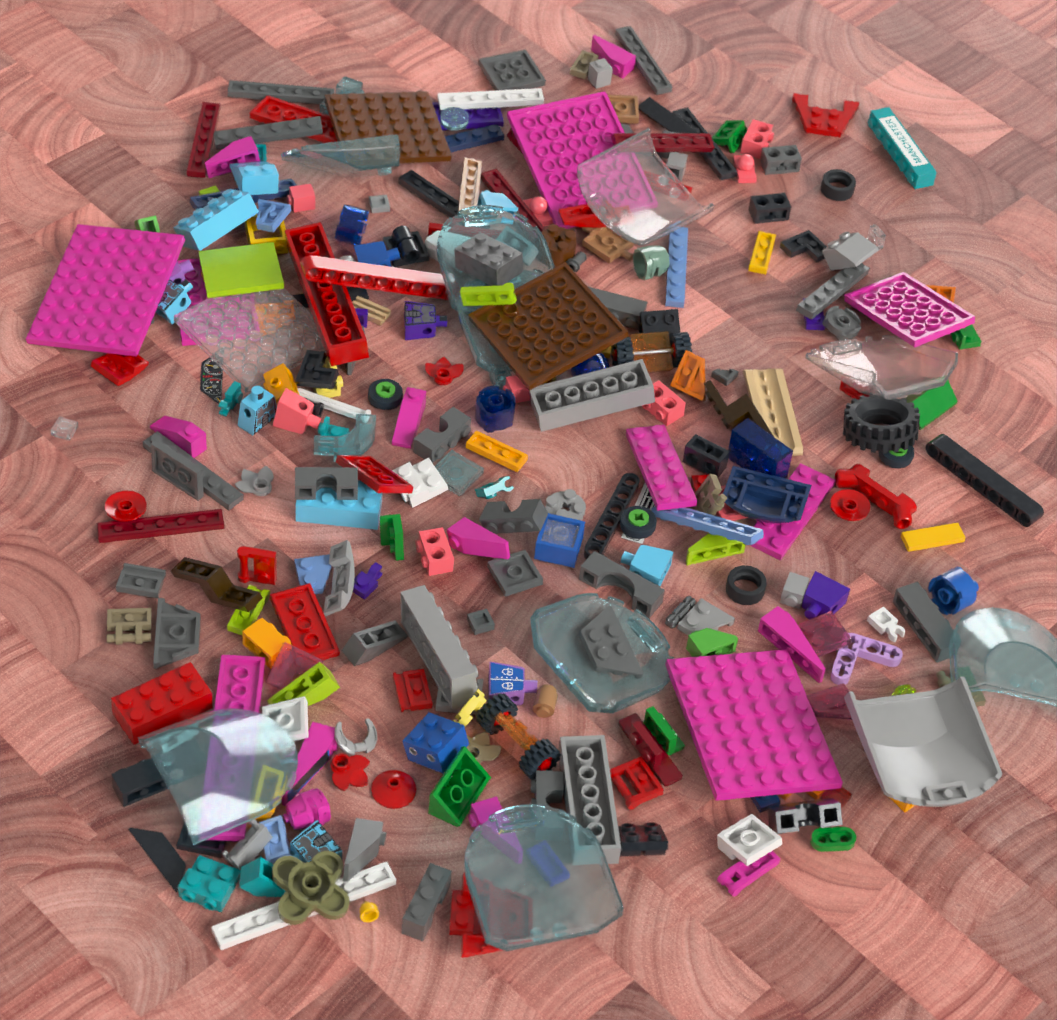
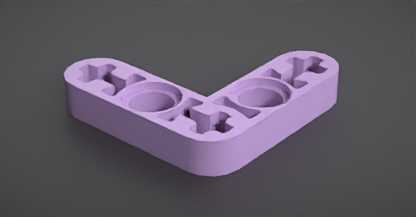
(859, 650)

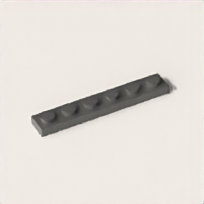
(644, 60)
(287, 93)
(270, 132)
(831, 290)
(212, 484)

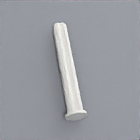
(333, 405)

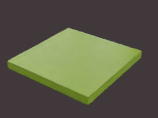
(241, 270)

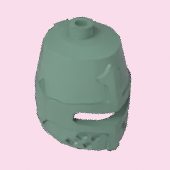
(650, 261)

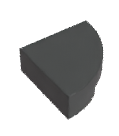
(725, 376)

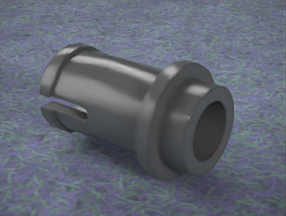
(576, 261)

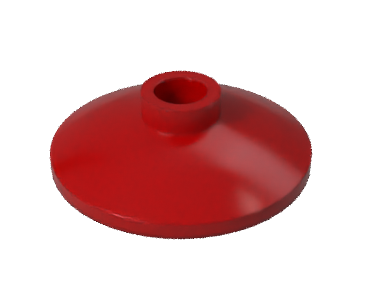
(850, 505)
(125, 506)
(393, 796)

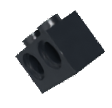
(769, 208)
(705, 456)

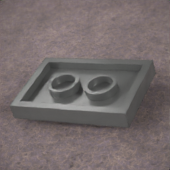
(177, 469)

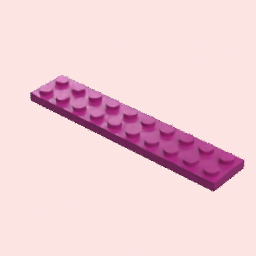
(239, 688)

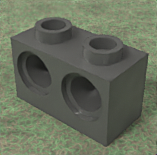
(780, 159)

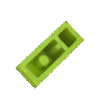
(712, 548)
(314, 685)

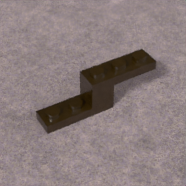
(736, 411)
(216, 584)

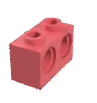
(757, 137)
(667, 405)
(435, 551)

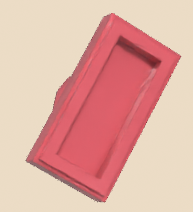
(745, 168)
(539, 208)

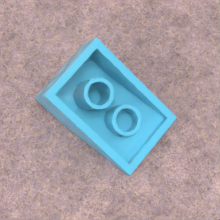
(256, 177)

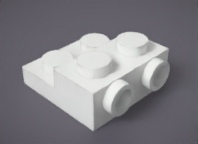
(424, 479)
(291, 716)
(748, 840)

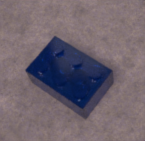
(758, 450)

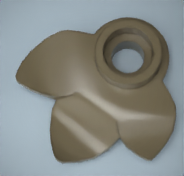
(481, 749)

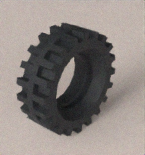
(899, 416)

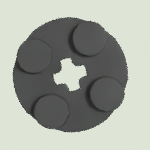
(834, 319)

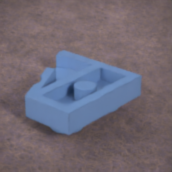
(271, 214)
(313, 571)

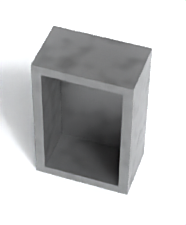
(488, 260)

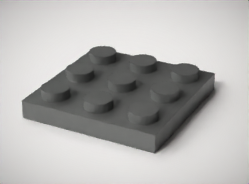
(512, 71)

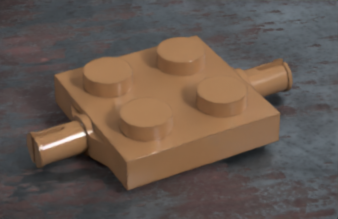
(607, 244)

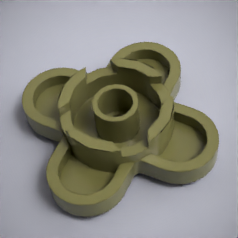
(323, 897)

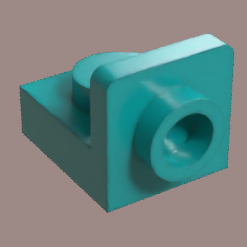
(327, 429)

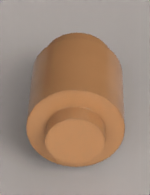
(545, 701)

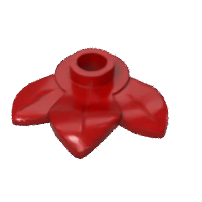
(443, 371)
(351, 773)

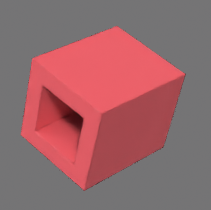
(301, 198)
(519, 390)

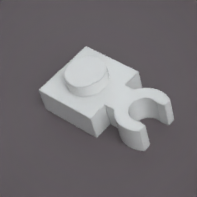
(884, 622)

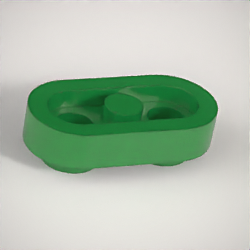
(832, 839)

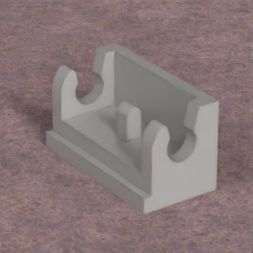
(250, 847)

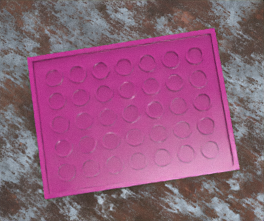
(558, 139)
(106, 290)
(752, 724)

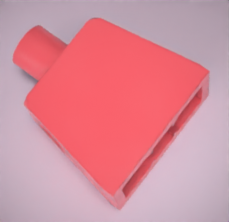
(295, 413)

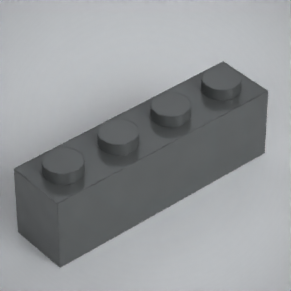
(622, 307)
(924, 619)

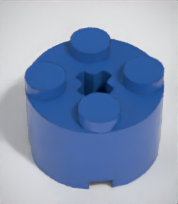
(953, 591)

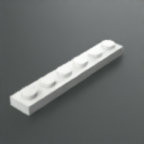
(491, 99)

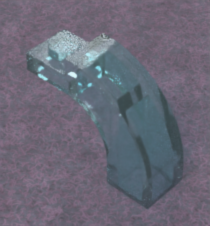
(353, 443)

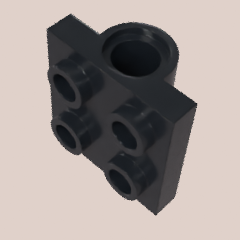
(409, 245)
(659, 321)
(646, 838)

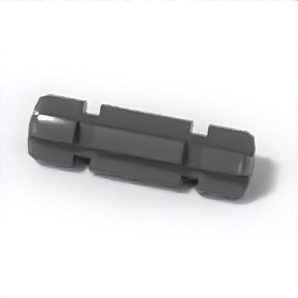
(680, 612)

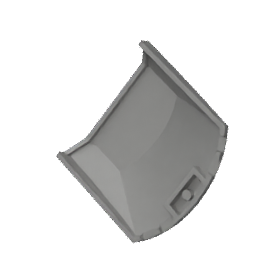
(927, 745)

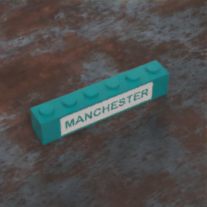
(902, 148)

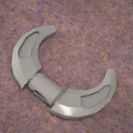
(348, 747)

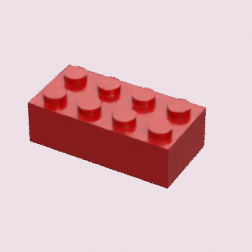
(162, 702)

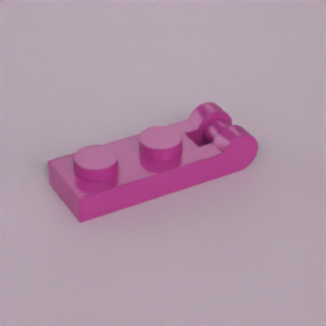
(747, 874)

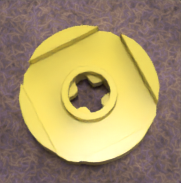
(473, 703)

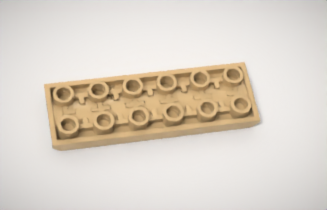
(772, 400)

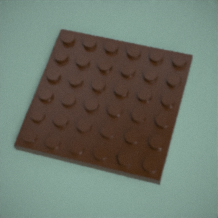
(387, 113)
(549, 326)

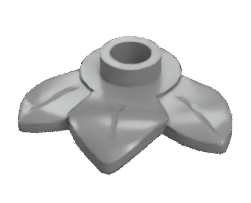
(256, 483)

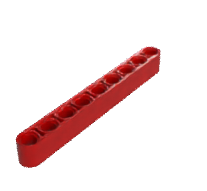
(374, 277)

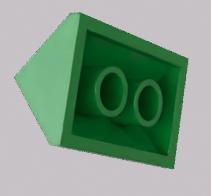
(933, 403)
(458, 788)

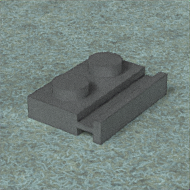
(141, 580)

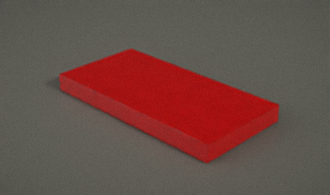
(375, 474)
(304, 621)

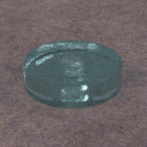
(454, 118)

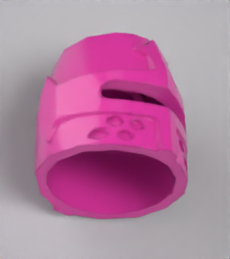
(307, 809)

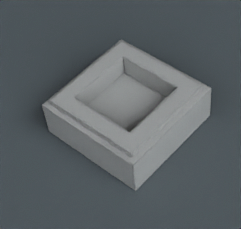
(379, 204)

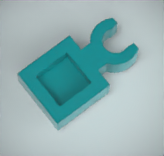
(232, 397)

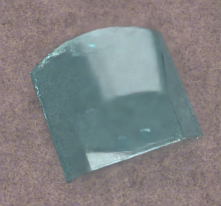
(350, 157)

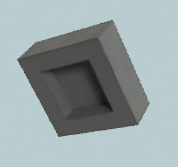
(480, 621)

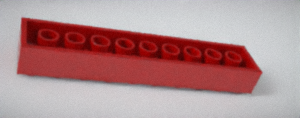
(328, 303)

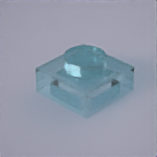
(498, 376)

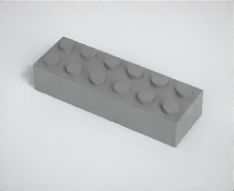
(592, 395)
(438, 646)
(589, 789)

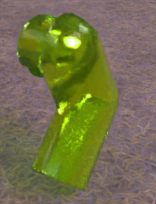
(904, 689)

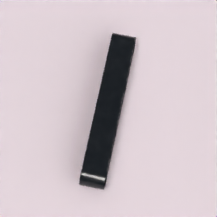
(984, 480)

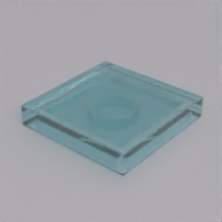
(458, 472)

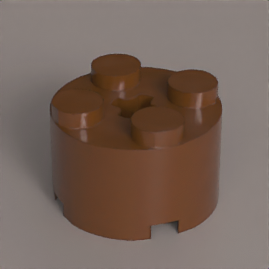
(560, 243)

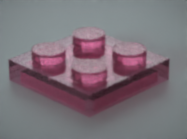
(825, 633)

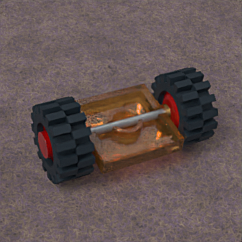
(655, 349)
(499, 715)

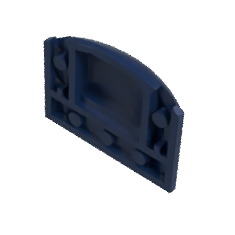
(765, 496)

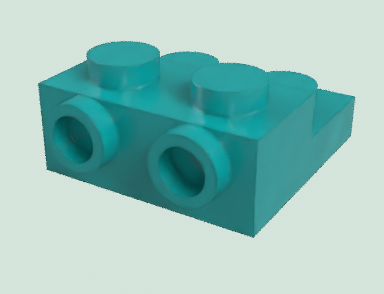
(209, 883)

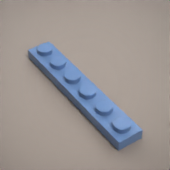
(677, 268)
(712, 524)

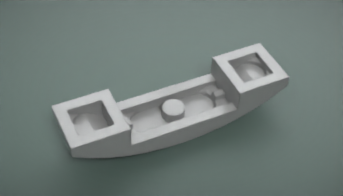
(343, 577)

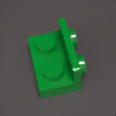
(731, 134)
(966, 338)
(392, 534)
(663, 731)

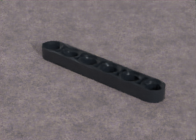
(608, 515)

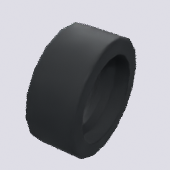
(838, 176)
(746, 573)

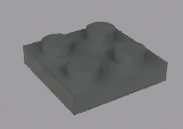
(515, 573)

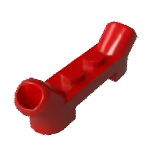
(858, 479)

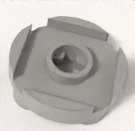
(566, 499)

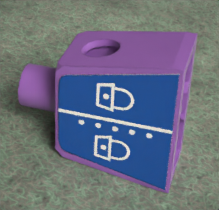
(509, 680)

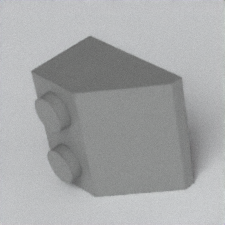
(848, 251)

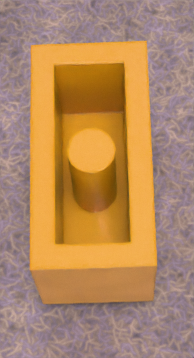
(264, 640)

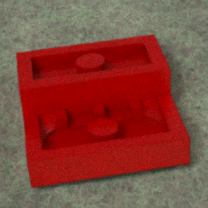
(119, 367)

